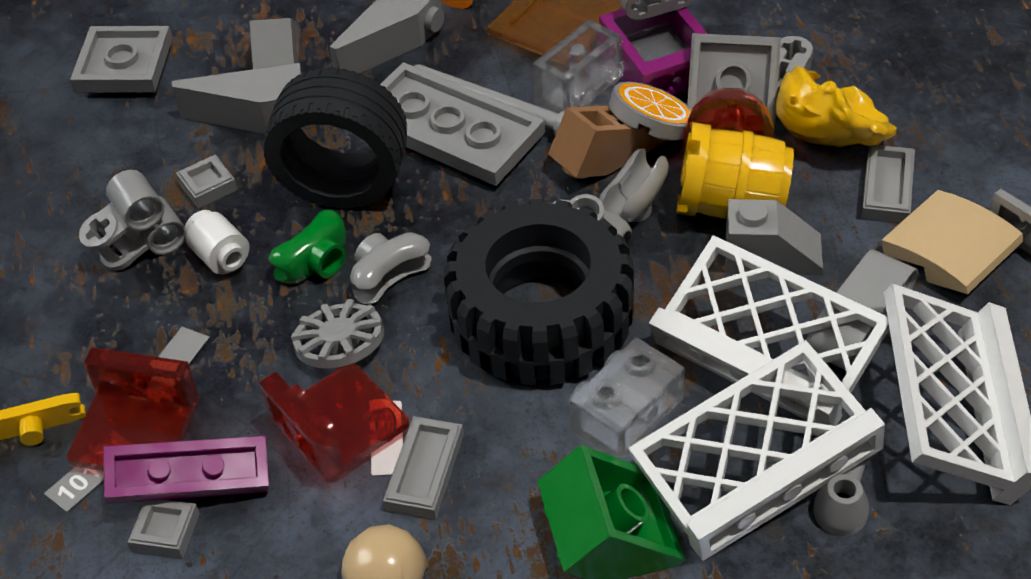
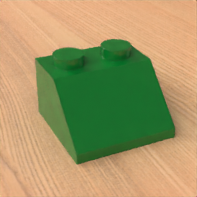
(607, 518)

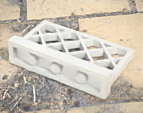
(737, 359)
(991, 388)
(773, 488)

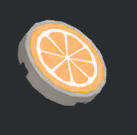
(651, 107)

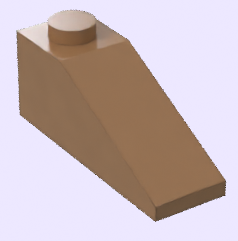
(597, 142)

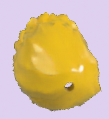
(829, 113)

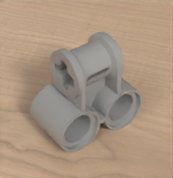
(132, 223)

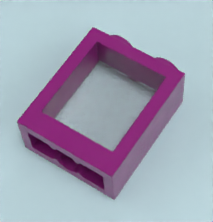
(656, 48)

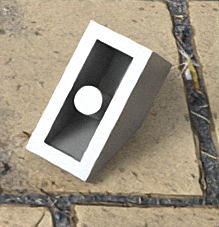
(774, 235)

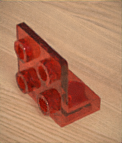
(134, 403)
(335, 418)

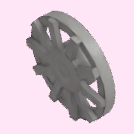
(338, 335)

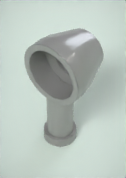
(839, 514)

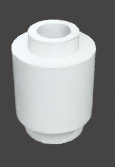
(216, 241)

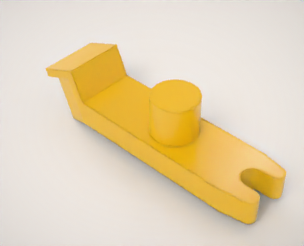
(31, 418)

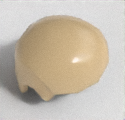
(384, 554)

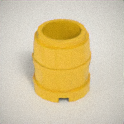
(731, 166)

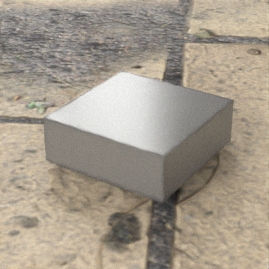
(206, 181)
(164, 528)

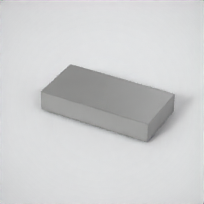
(888, 184)
(423, 468)

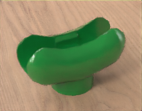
(312, 251)

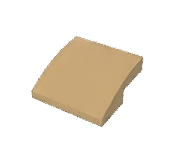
(953, 241)

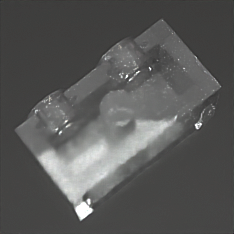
(578, 68)
(626, 398)

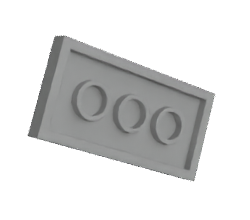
(462, 125)

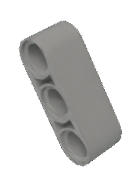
(865, 287)

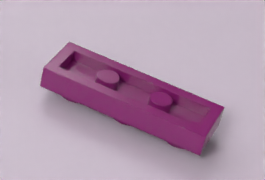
(185, 469)

